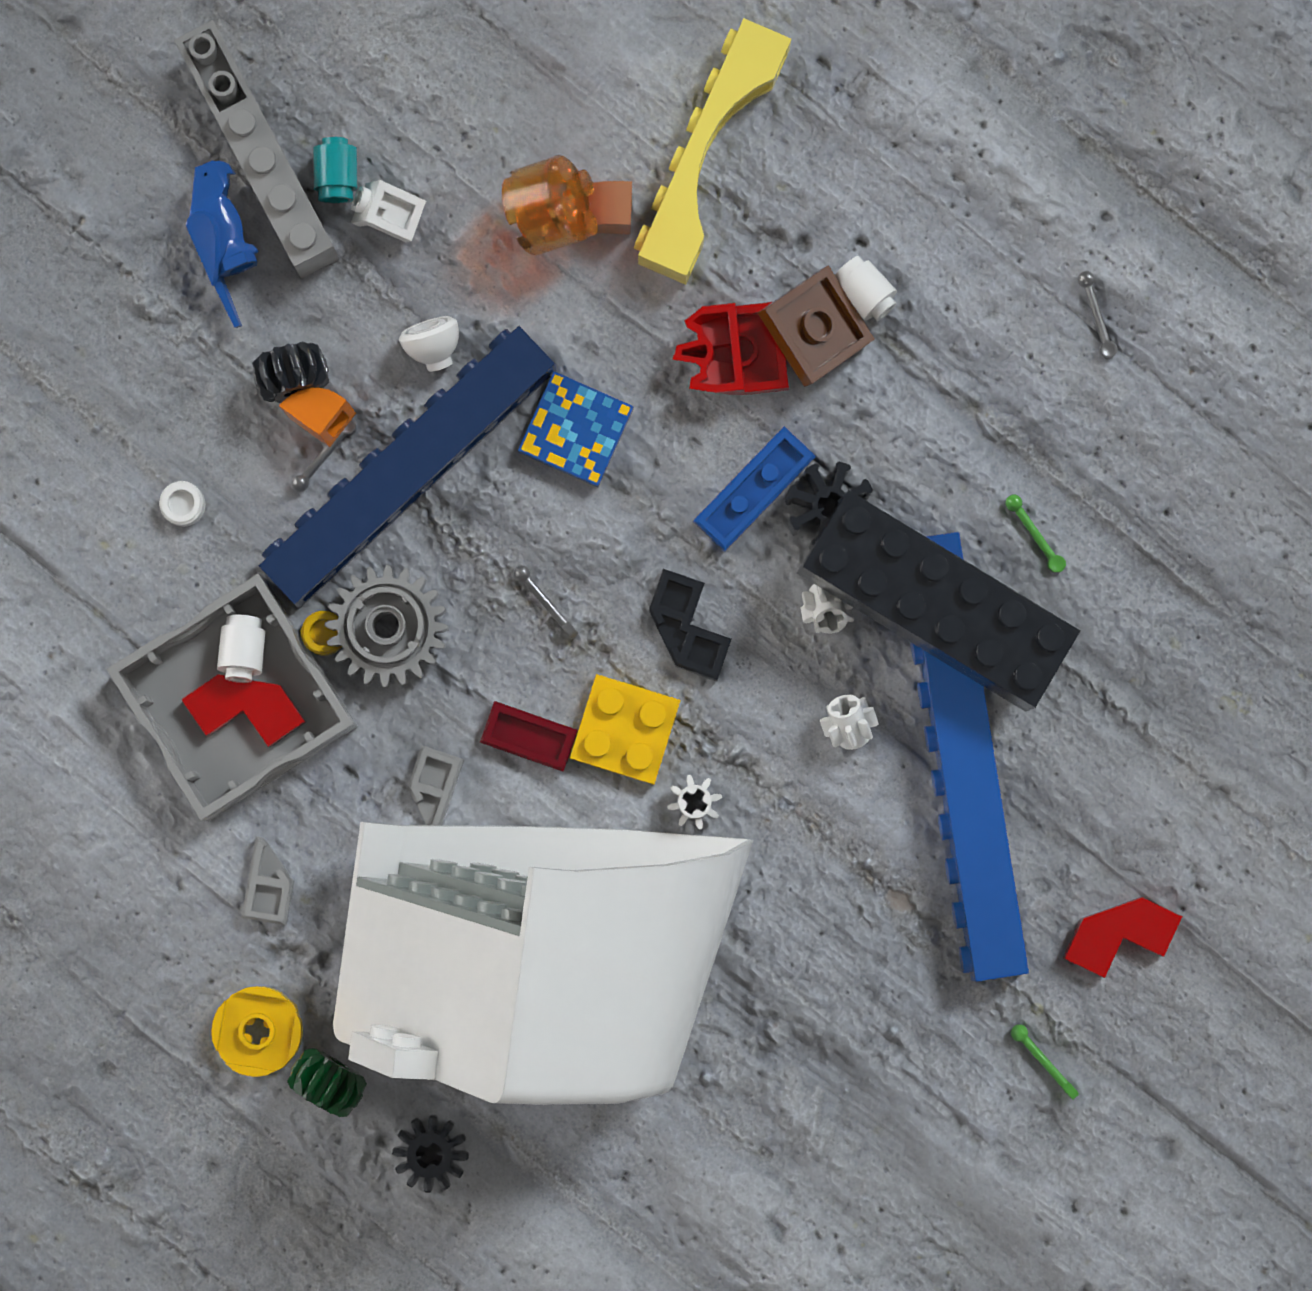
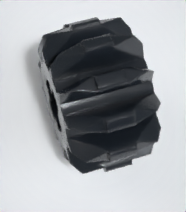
(289, 370)
(435, 1168)

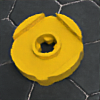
(236, 1046)

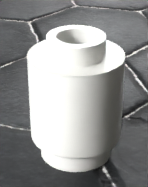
(866, 288)
(241, 648)

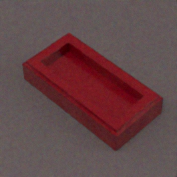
(528, 736)

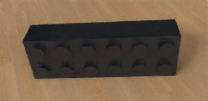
(938, 601)

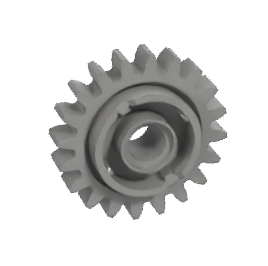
(366, 606)

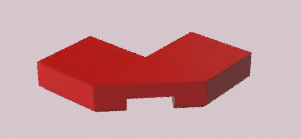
(262, 702)
(1101, 933)

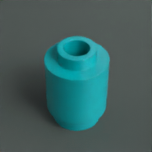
(335, 170)

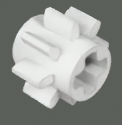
(825, 610)
(849, 722)
(697, 814)

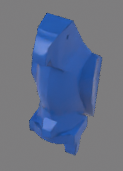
(218, 231)

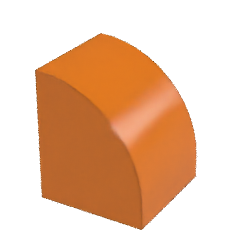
(319, 412)

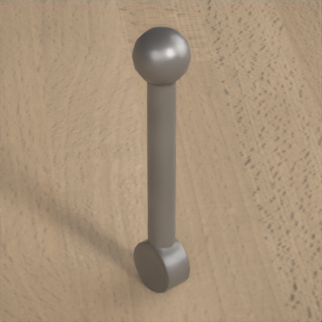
(1108, 348)
(300, 482)
(522, 574)

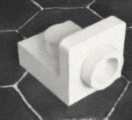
(387, 209)

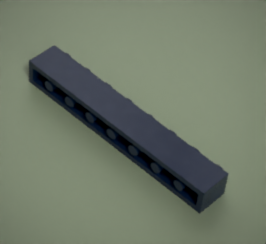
(408, 466)

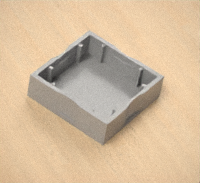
(235, 759)

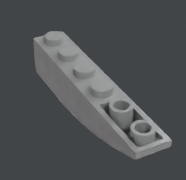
(256, 149)

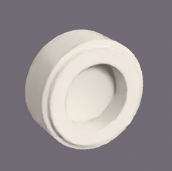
(182, 503)

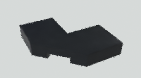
(688, 645)

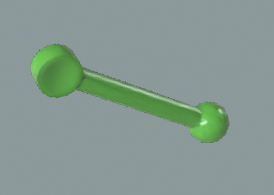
(1055, 562)
(1020, 1034)

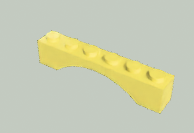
(748, 72)

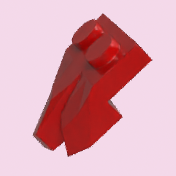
(733, 351)

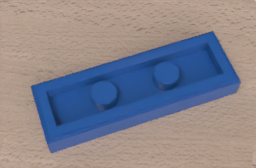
(754, 489)

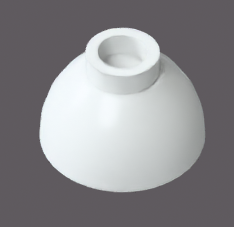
(431, 342)

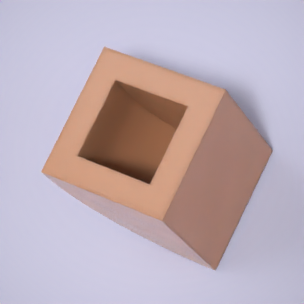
(612, 206)

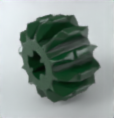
(326, 1082)

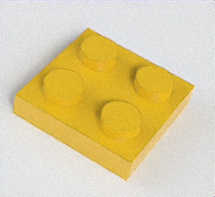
(625, 729)

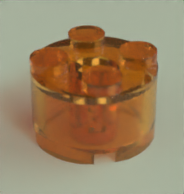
(549, 204)

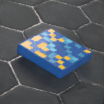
(575, 429)

